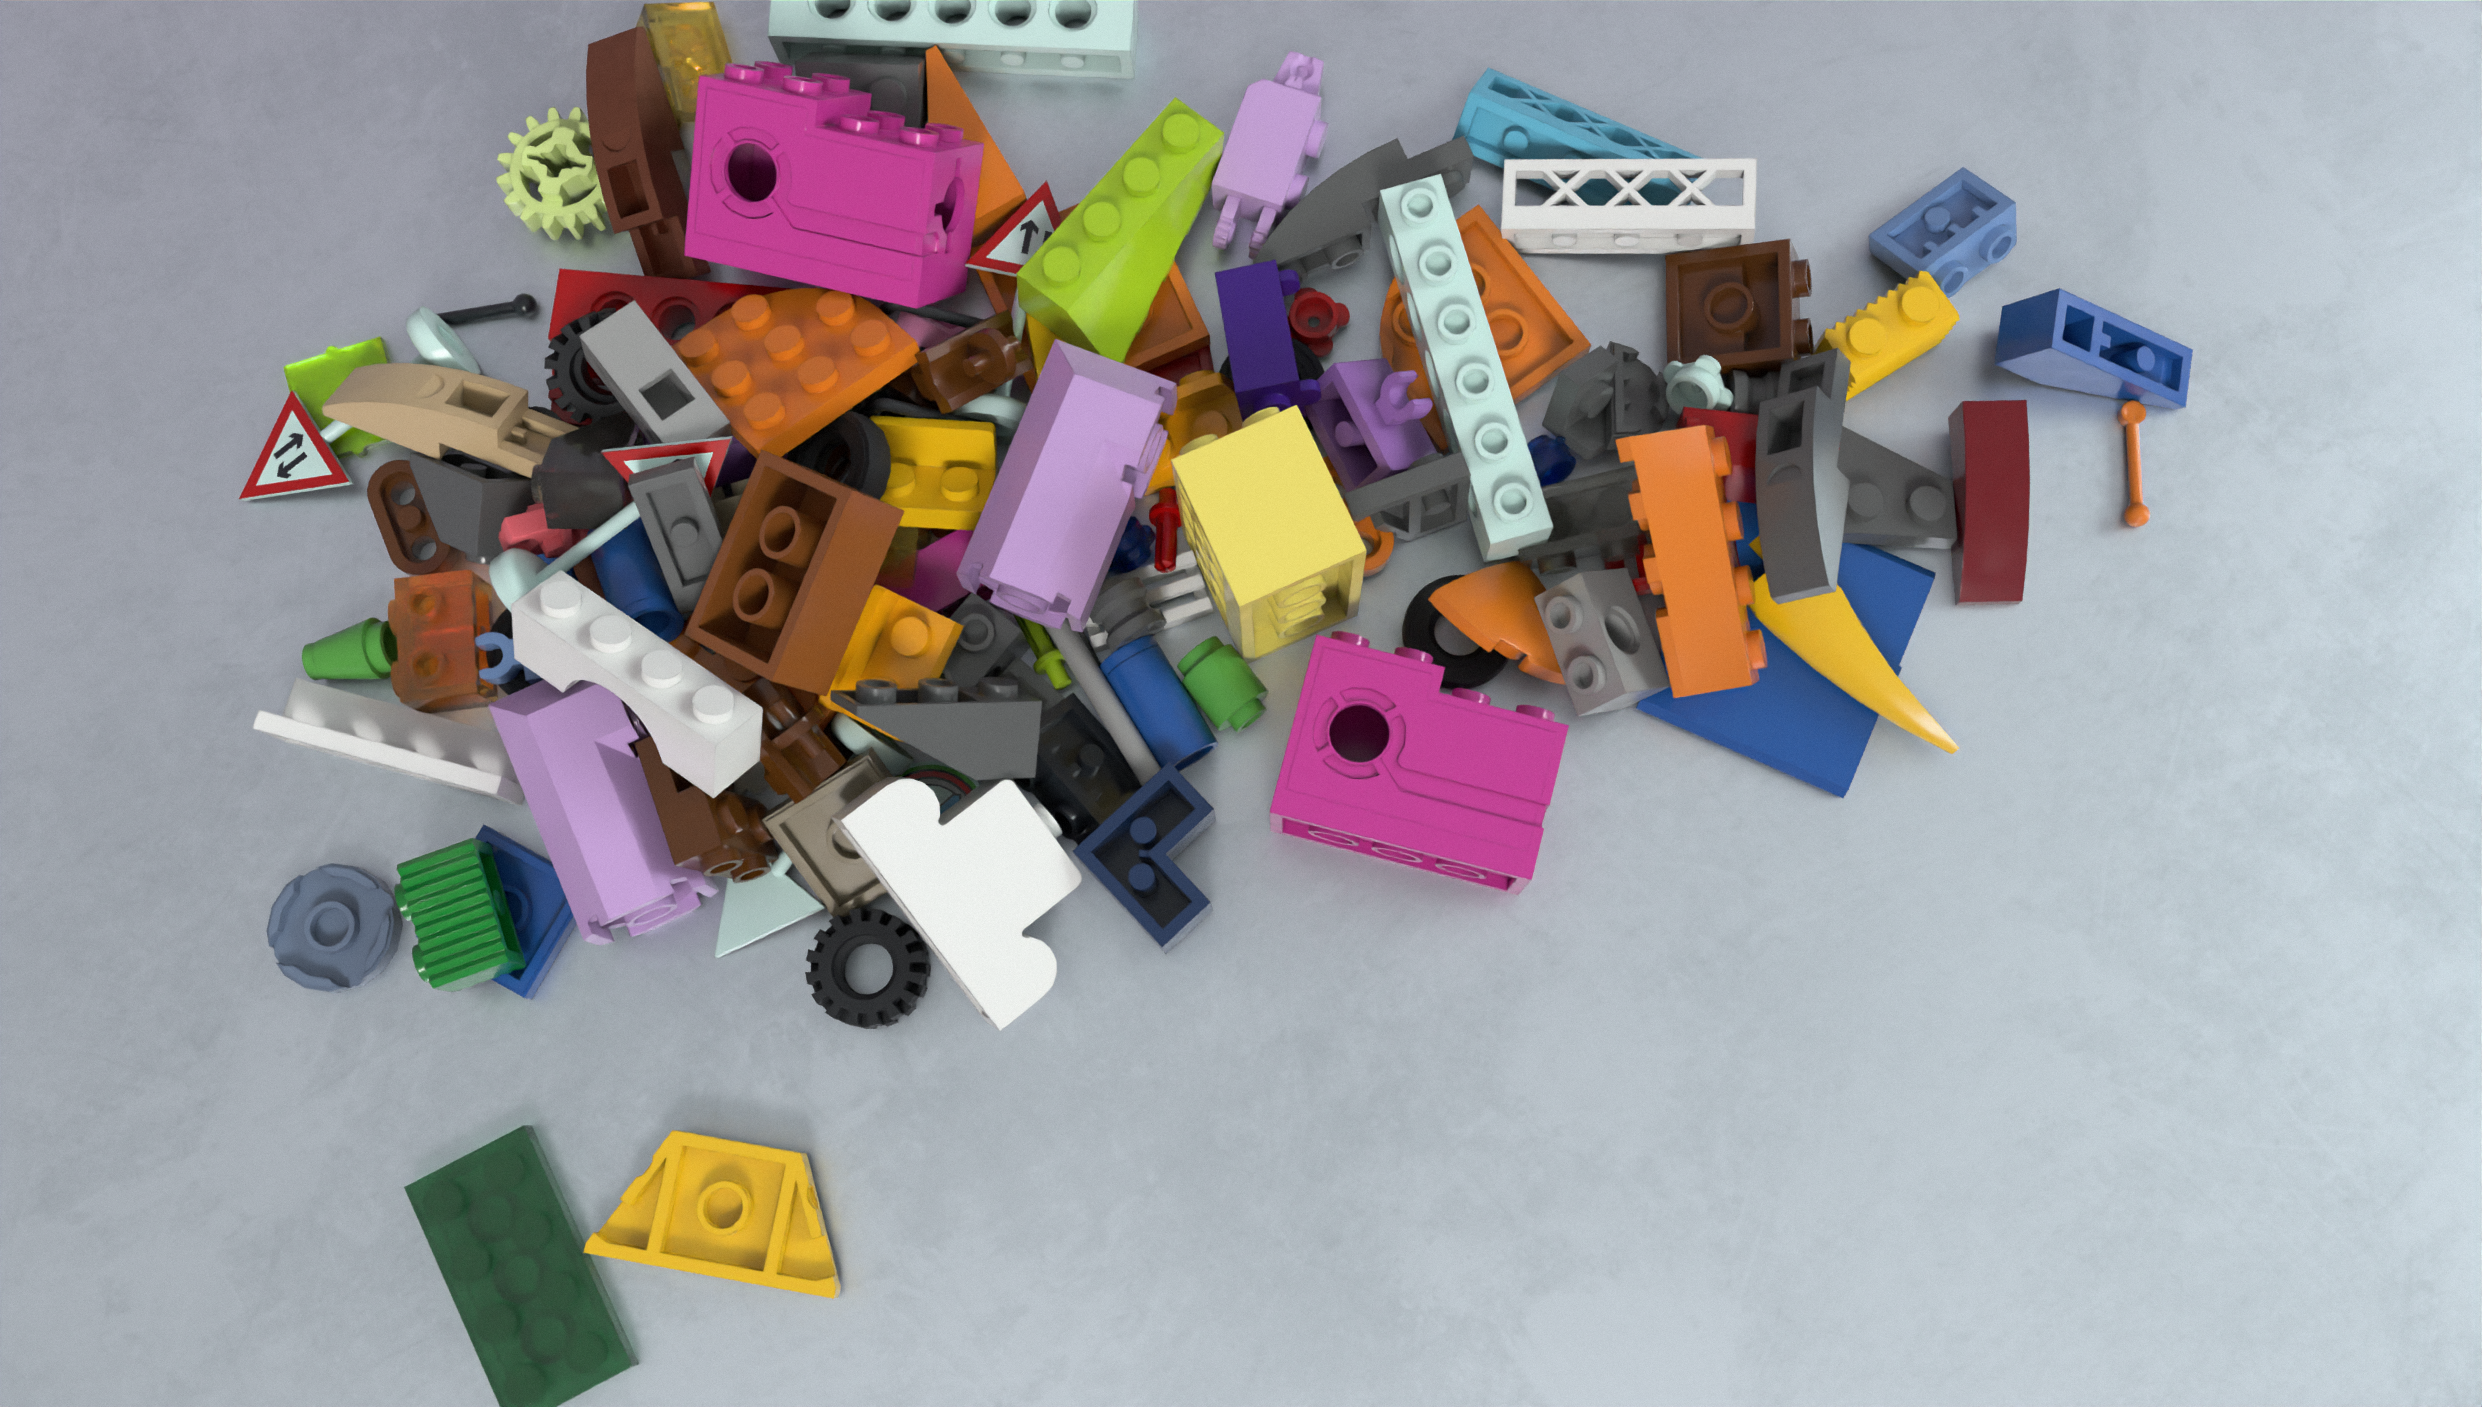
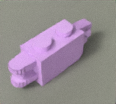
(1269, 150)

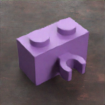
(1369, 421)

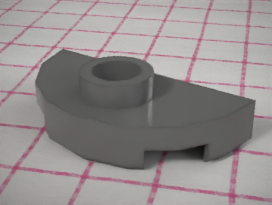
(1637, 399)

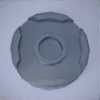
(334, 928)

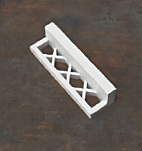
(1633, 227)
(395, 740)

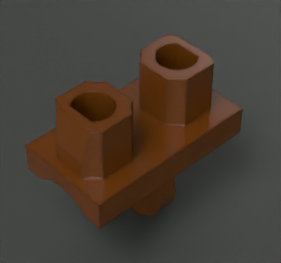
(970, 363)
(792, 745)

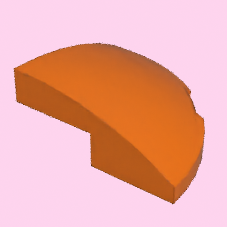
(1500, 614)

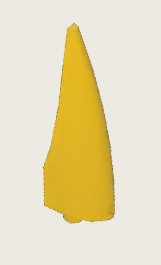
(1838, 647)

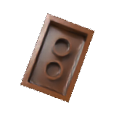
(793, 574)

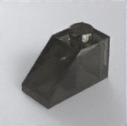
(577, 480)

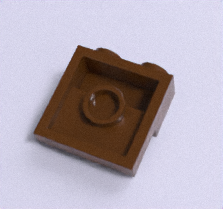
(1738, 306)
(705, 832)

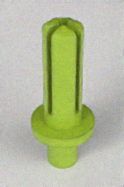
(1049, 658)

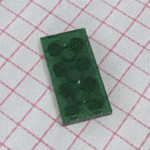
(521, 1274)

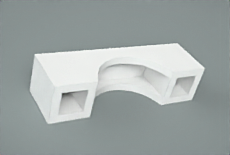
(693, 716)

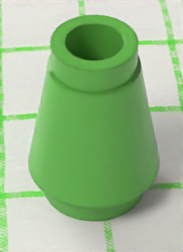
(353, 653)

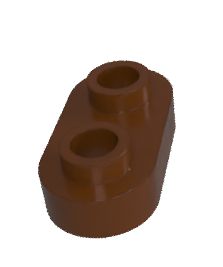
(406, 526)

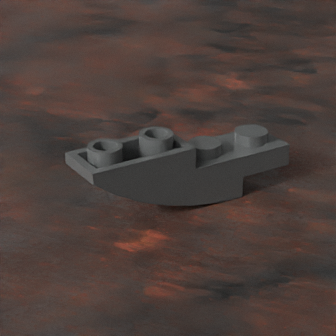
(1336, 217)
(1798, 480)

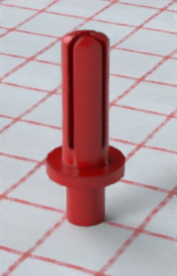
(1166, 519)

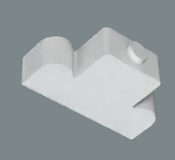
(969, 882)

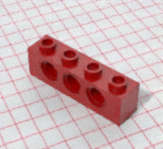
(662, 299)

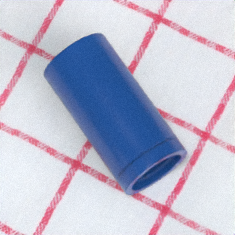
(636, 582)
(1158, 703)

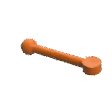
(2130, 416)

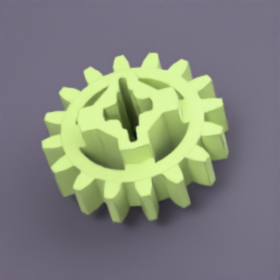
(562, 168)

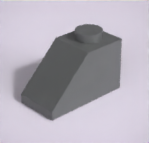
(470, 500)

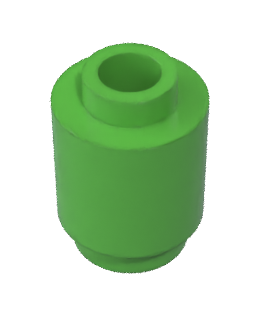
(1223, 685)

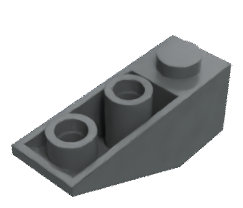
(973, 729)

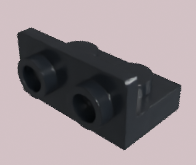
(1078, 770)

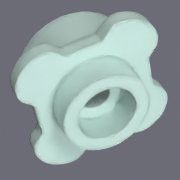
(1683, 388)

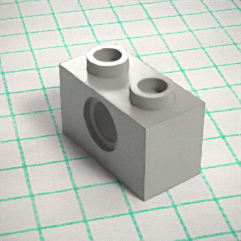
(1602, 641)

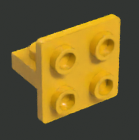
(939, 470)

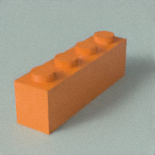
(1694, 559)

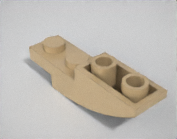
(446, 408)

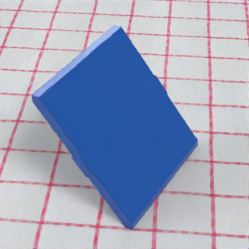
(1793, 712)

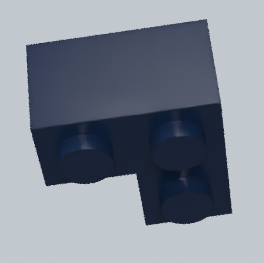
(1136, 852)

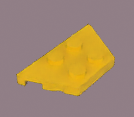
(724, 1215)

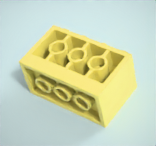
(1269, 532)

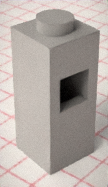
(651, 379)

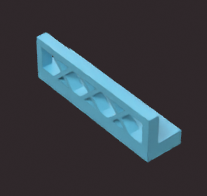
(1524, 122)

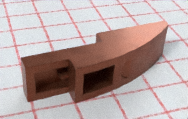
(633, 152)

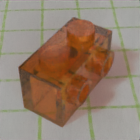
(436, 645)

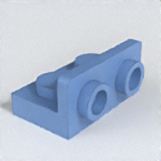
(1949, 232)

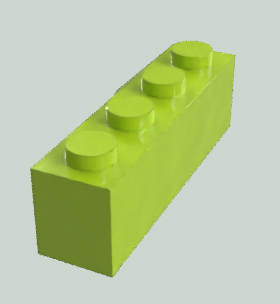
(1122, 239)

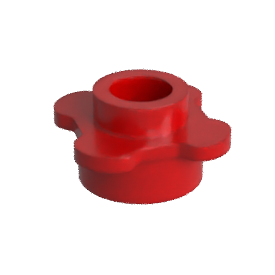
(1331, 315)

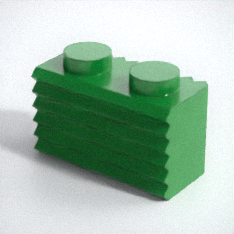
(458, 916)

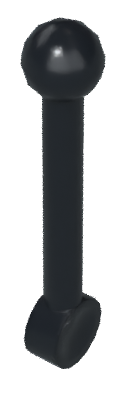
(522, 305)

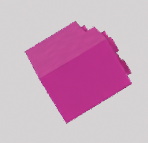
(825, 190)
(1415, 772)

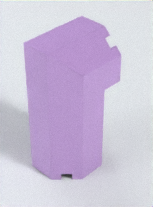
(1068, 486)
(595, 808)

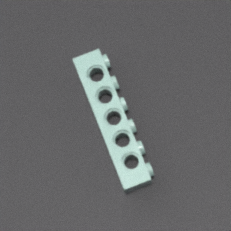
(978, 43)
(1463, 367)

